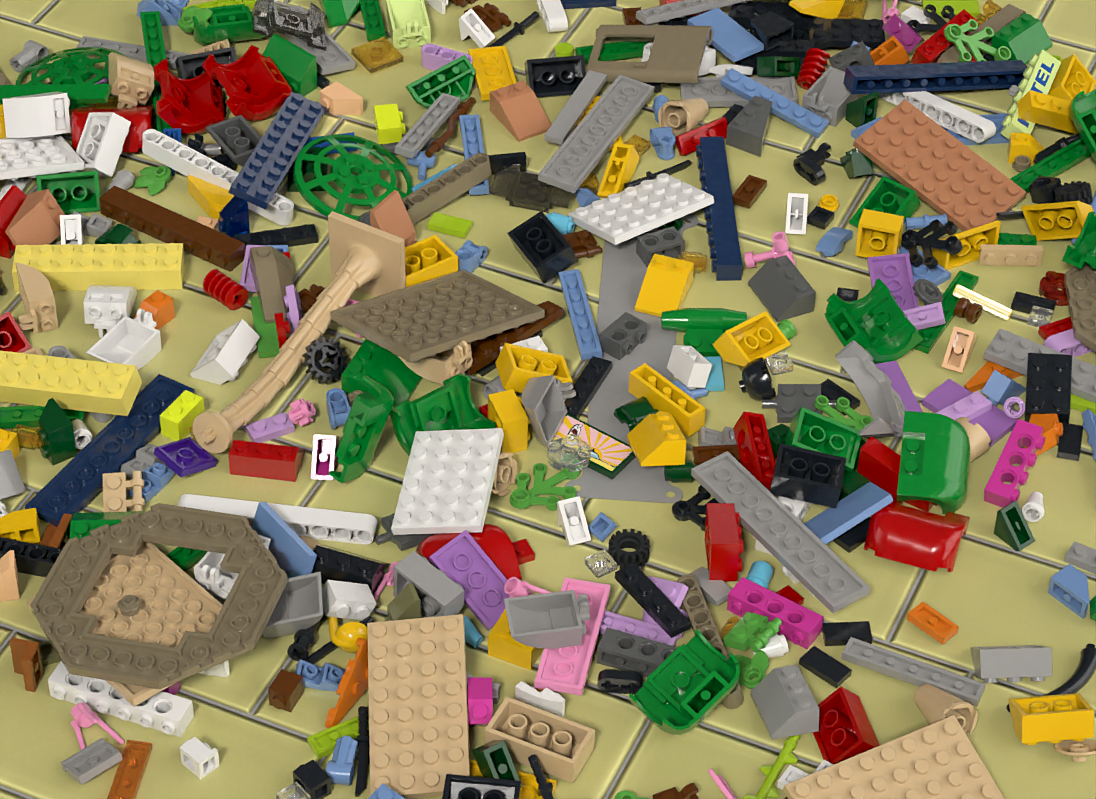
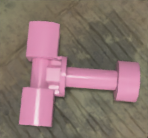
(779, 249)

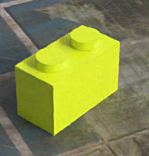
(388, 123)
(181, 415)

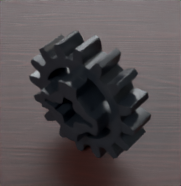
(317, 353)

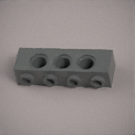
(631, 652)

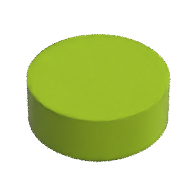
(564, 49)

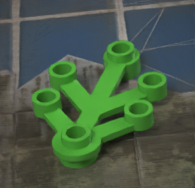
(955, 34)
(857, 421)
(524, 498)

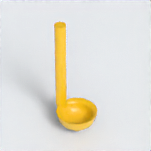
(346, 634)

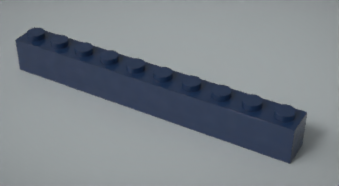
(933, 76)
(720, 214)

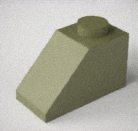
(404, 605)

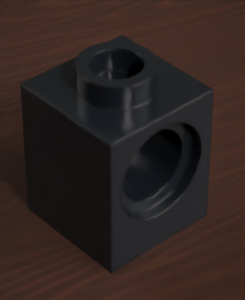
(1043, 189)
(313, 780)

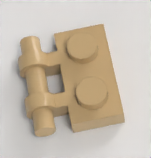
(115, 492)

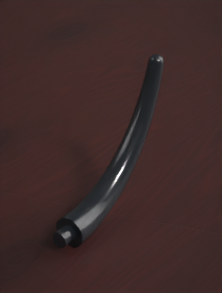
(1081, 676)

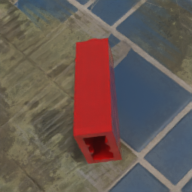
(882, 468)

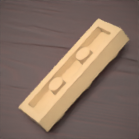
(1010, 255)

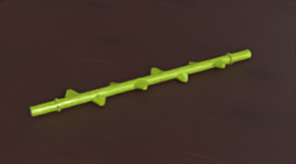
(773, 771)

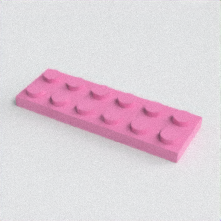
(568, 667)

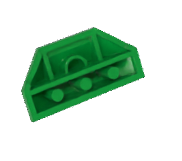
(338, 11)
(451, 79)

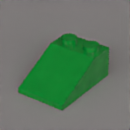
(889, 198)
(824, 435)

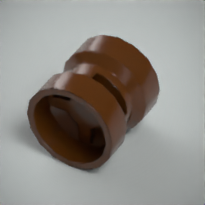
(968, 310)

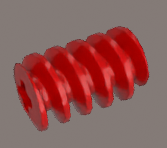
(812, 67)
(224, 290)

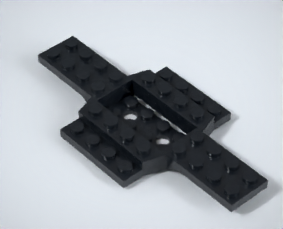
(816, 31)

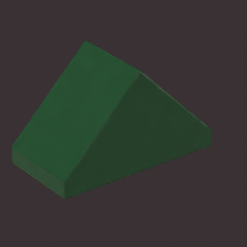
(1012, 527)

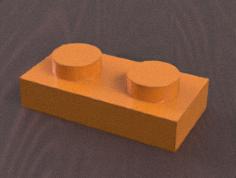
(932, 623)

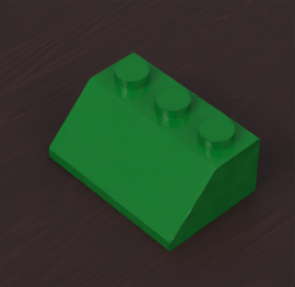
(1023, 38)
(294, 63)
(73, 190)
(83, 523)

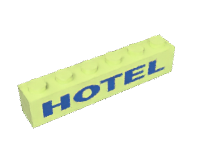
(1037, 78)

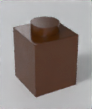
(286, 690)

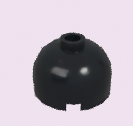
(757, 380)

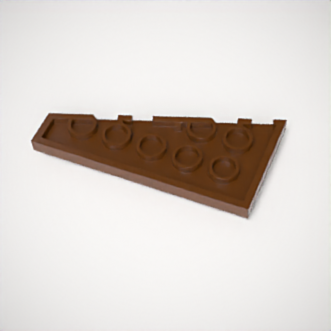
(488, 349)

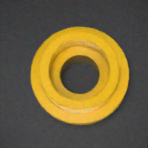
(829, 202)

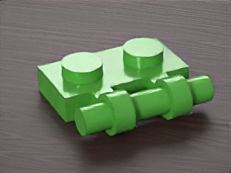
(752, 631)

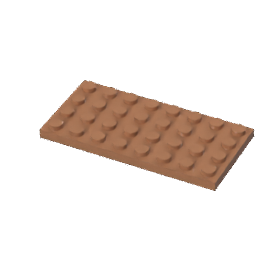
(938, 167)

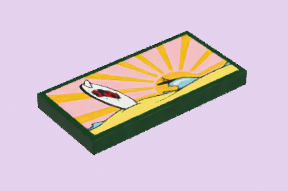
(608, 453)

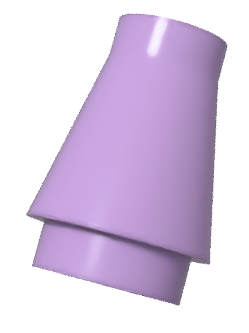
(1010, 410)

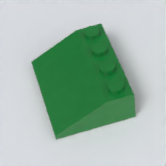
(384, 368)

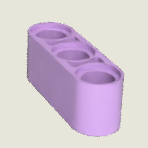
(436, 56)
(1067, 344)

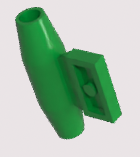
(702, 326)

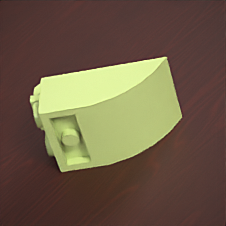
(408, 23)

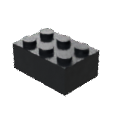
(542, 247)
(1048, 385)
(807, 475)

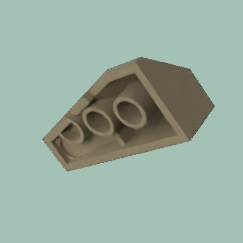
(271, 275)

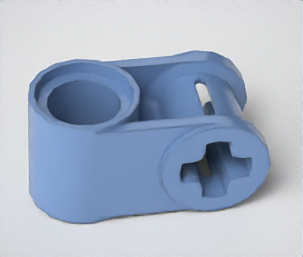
(663, 141)
(471, 256)
(337, 407)

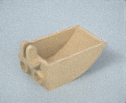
(130, 80)
(37, 300)
(443, 364)

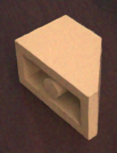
(341, 100)
(959, 349)
(9, 577)

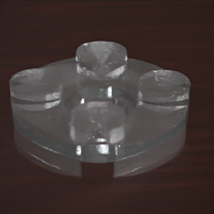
(560, 453)

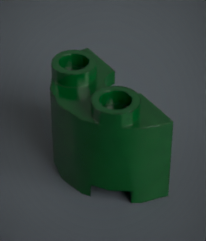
(117, 235)
(634, 412)

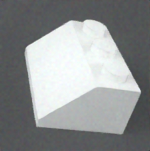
(102, 142)
(226, 354)

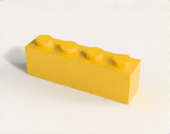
(1046, 111)
(668, 398)

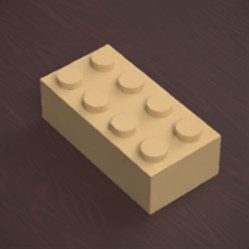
(556, 741)

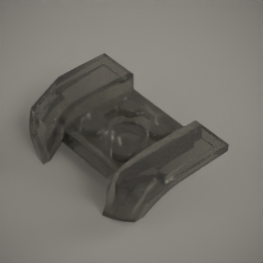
(271, 17)
(527, 191)

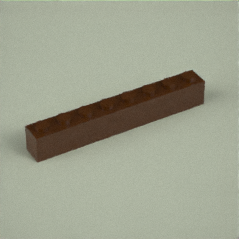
(172, 228)

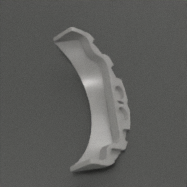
(875, 386)

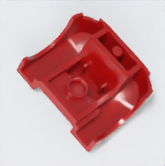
(252, 84)
(188, 102)
(139, 116)
(916, 536)
(491, 540)

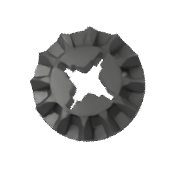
(927, 292)

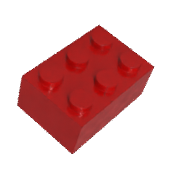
(723, 541)

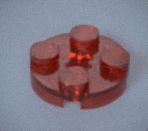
(1049, 287)

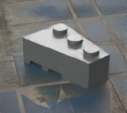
(750, 126)

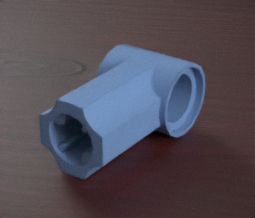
(342, 763)

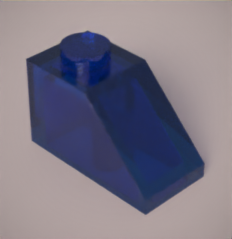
(234, 218)

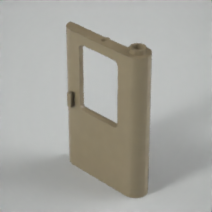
(673, 56)

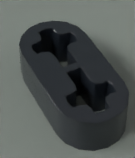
(809, 170)
(619, 681)

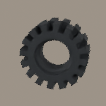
(1074, 192)
(629, 540)

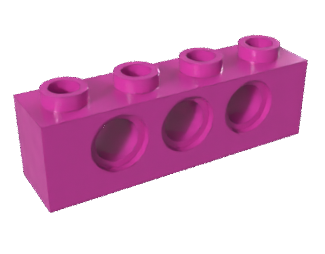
(1022, 435)
(798, 623)

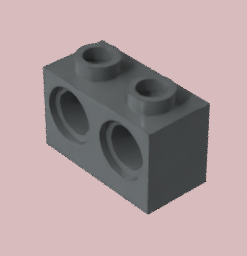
(662, 242)
(623, 336)

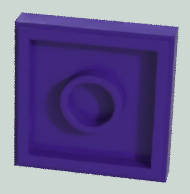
(185, 457)

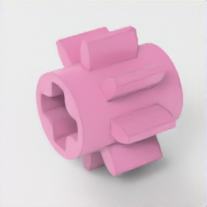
(301, 412)

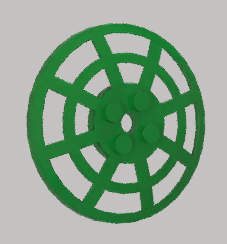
(70, 69)
(342, 176)

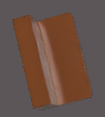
(57, 536)
(27, 661)

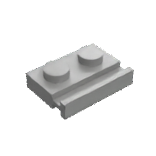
(91, 761)

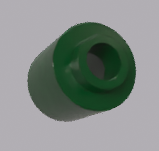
(679, 473)

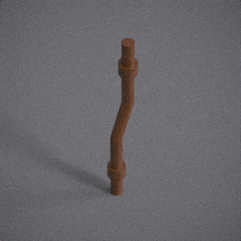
(438, 143)

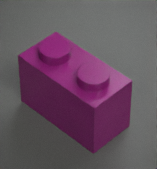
(903, 33)

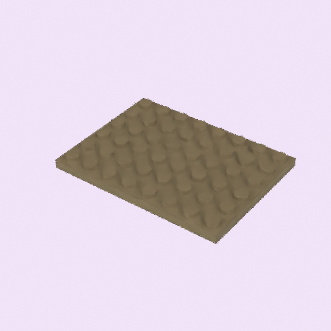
(437, 315)

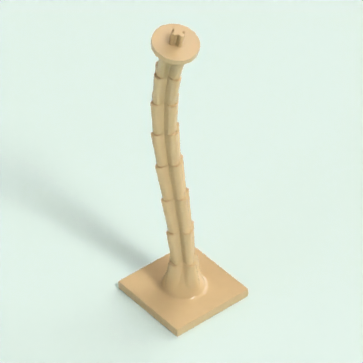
(359, 260)

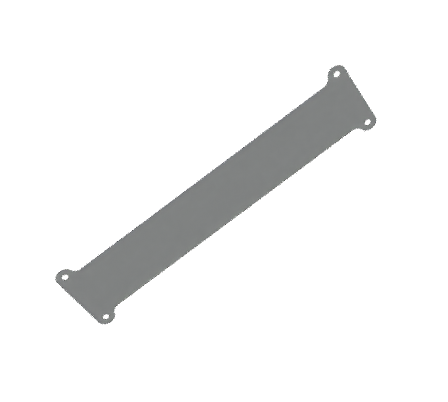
(619, 291)

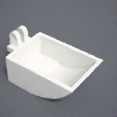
(37, 115)
(108, 305)
(129, 341)
(211, 578)

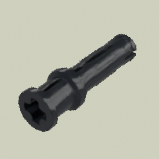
(302, 642)

